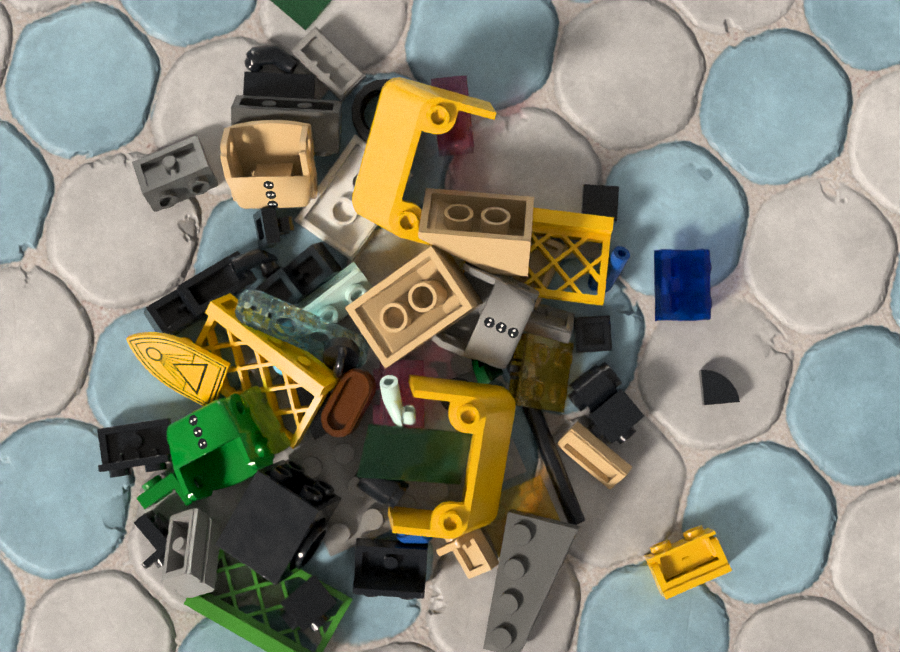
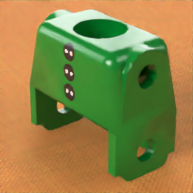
(216, 447)

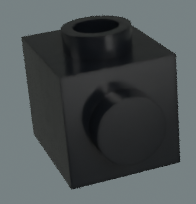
(615, 418)
(307, 606)

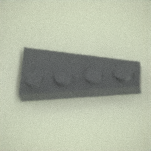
(526, 571)

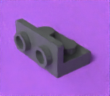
(174, 174)

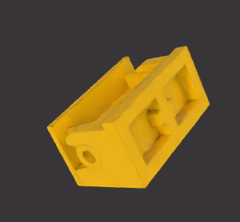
(687, 561)

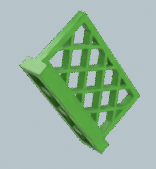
(252, 629)

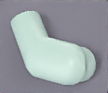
(392, 399)

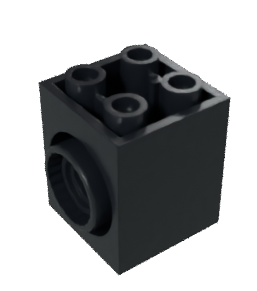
(279, 521)

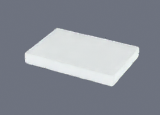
(332, 212)

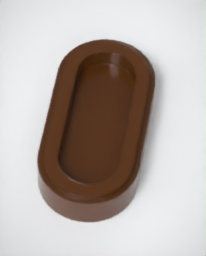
(348, 402)

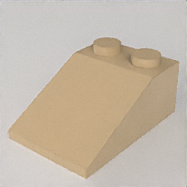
(480, 228)
(413, 305)

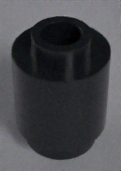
(593, 387)
(383, 490)

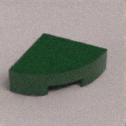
(486, 372)

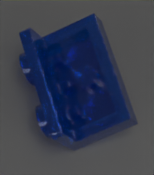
(682, 285)

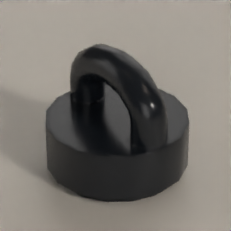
(341, 355)

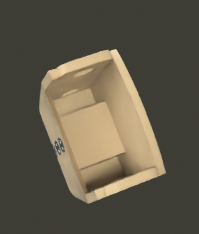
(269, 163)

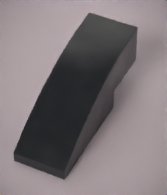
(301, 275)
(191, 298)

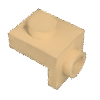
(471, 552)

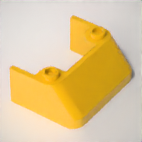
(400, 117)
(488, 415)

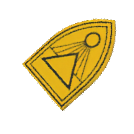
(181, 365)

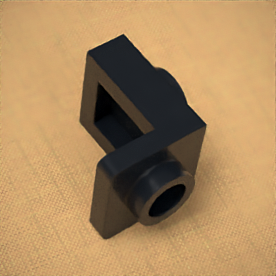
(155, 529)

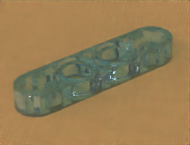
(300, 333)

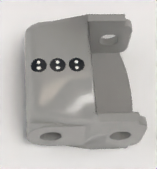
(495, 326)

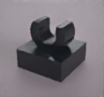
(270, 227)

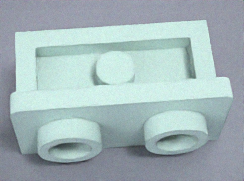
(336, 294)

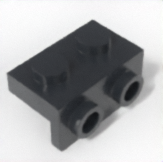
(134, 446)
(390, 568)

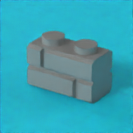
(191, 553)

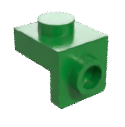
(159, 488)

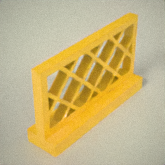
(574, 227)
(293, 362)

